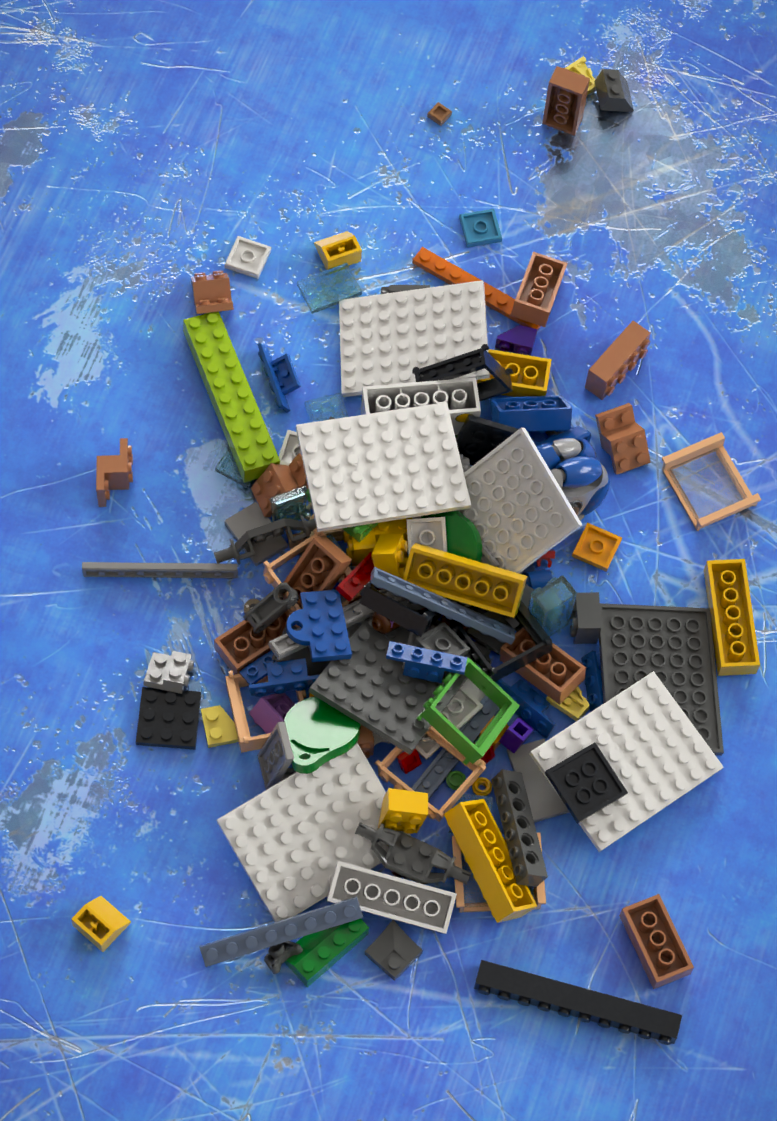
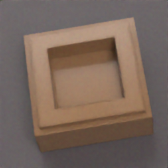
(439, 114)

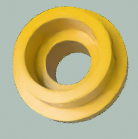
(482, 781)

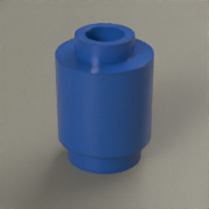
(538, 578)

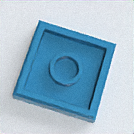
(480, 228)

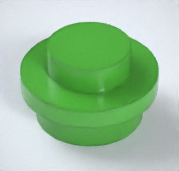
(455, 779)

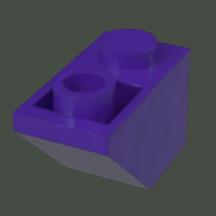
(517, 340)
(516, 735)

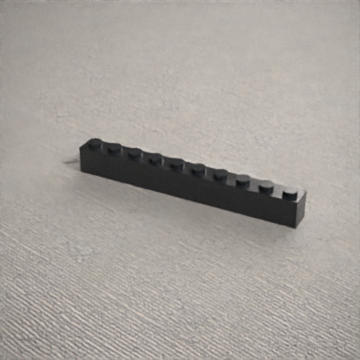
(578, 1002)

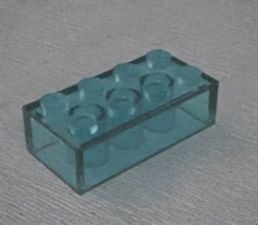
(553, 604)

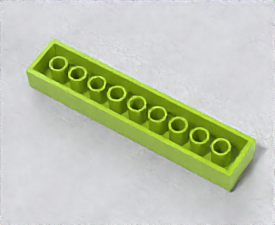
(230, 395)

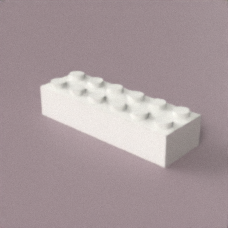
(393, 897)

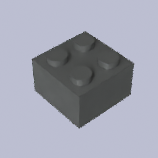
(586, 618)

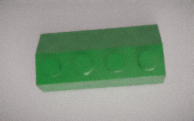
(324, 949)

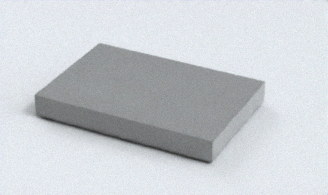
(251, 518)

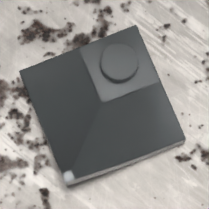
(393, 951)

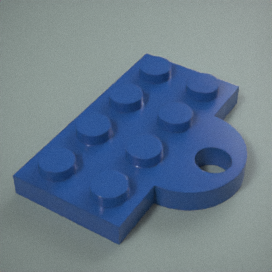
(321, 626)

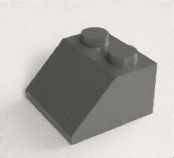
(613, 91)

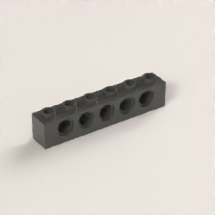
(519, 828)

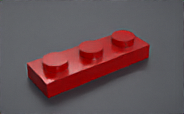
(357, 578)

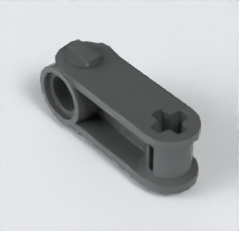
(271, 607)

